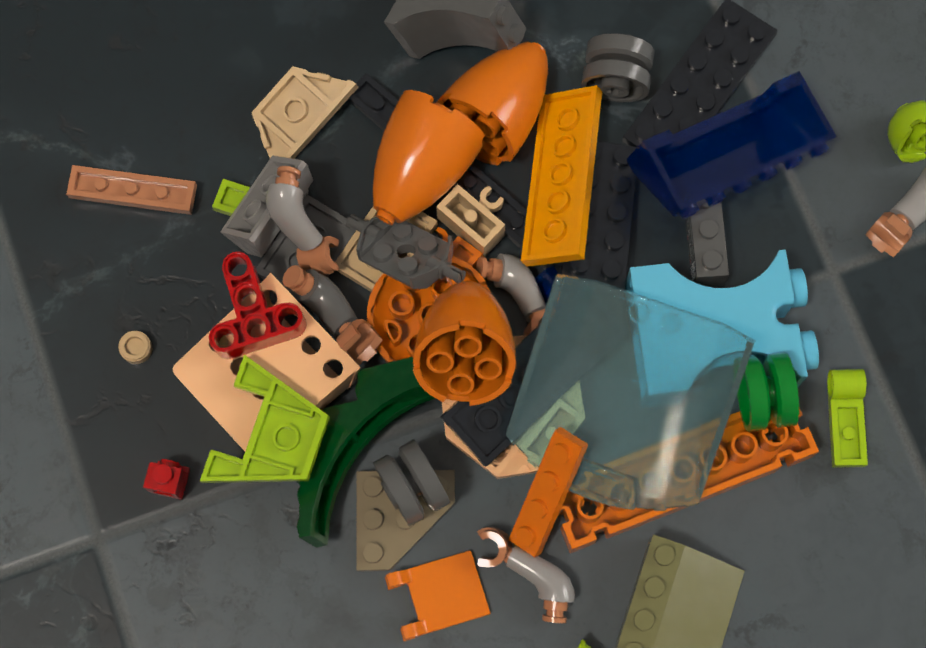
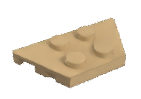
(299, 110)

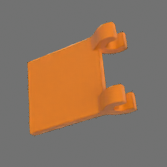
(442, 594)

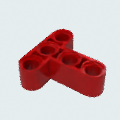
(252, 315)

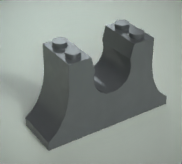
(439, 24)

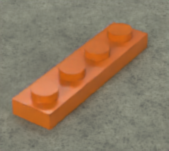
(548, 491)

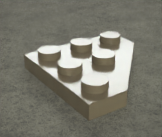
(382, 530)

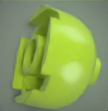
(908, 132)

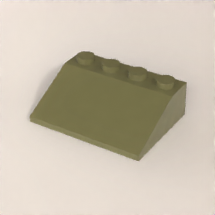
(679, 599)

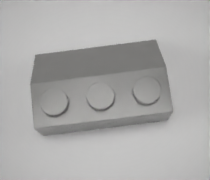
(250, 223)

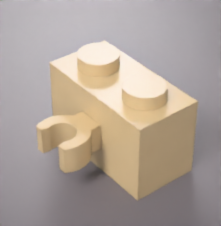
(472, 218)

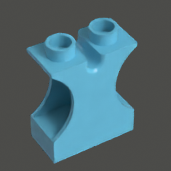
(746, 308)

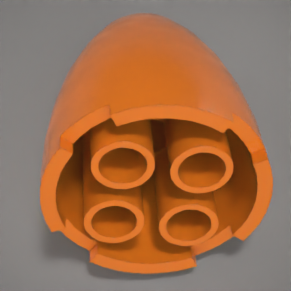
(502, 98)
(421, 156)
(465, 346)

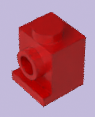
(166, 478)

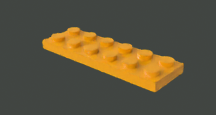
(562, 177)

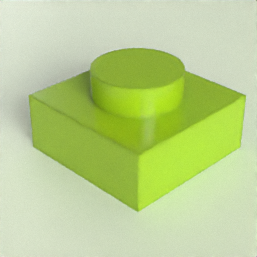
(229, 197)

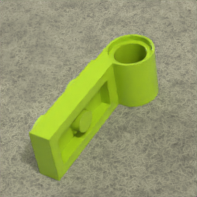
(846, 417)

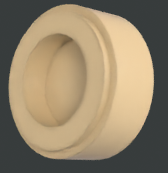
(135, 347)

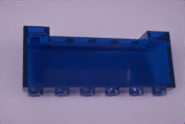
(733, 148)

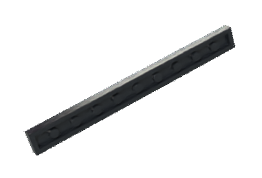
(378, 106)

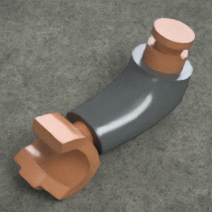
(330, 305)

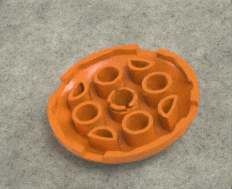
(399, 310)

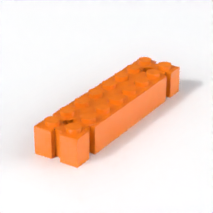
(738, 461)

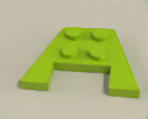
(282, 439)

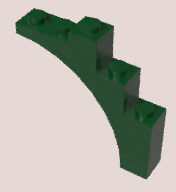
(382, 396)

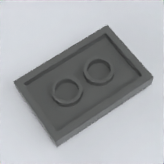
(283, 252)

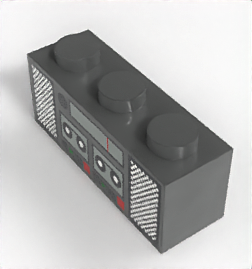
(707, 246)

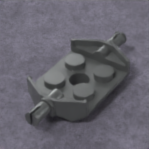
(384, 243)

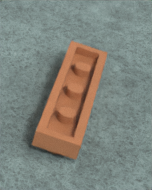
(131, 189)

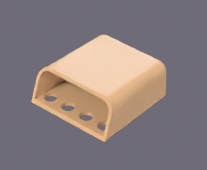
(292, 362)

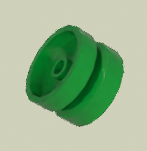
(769, 393)

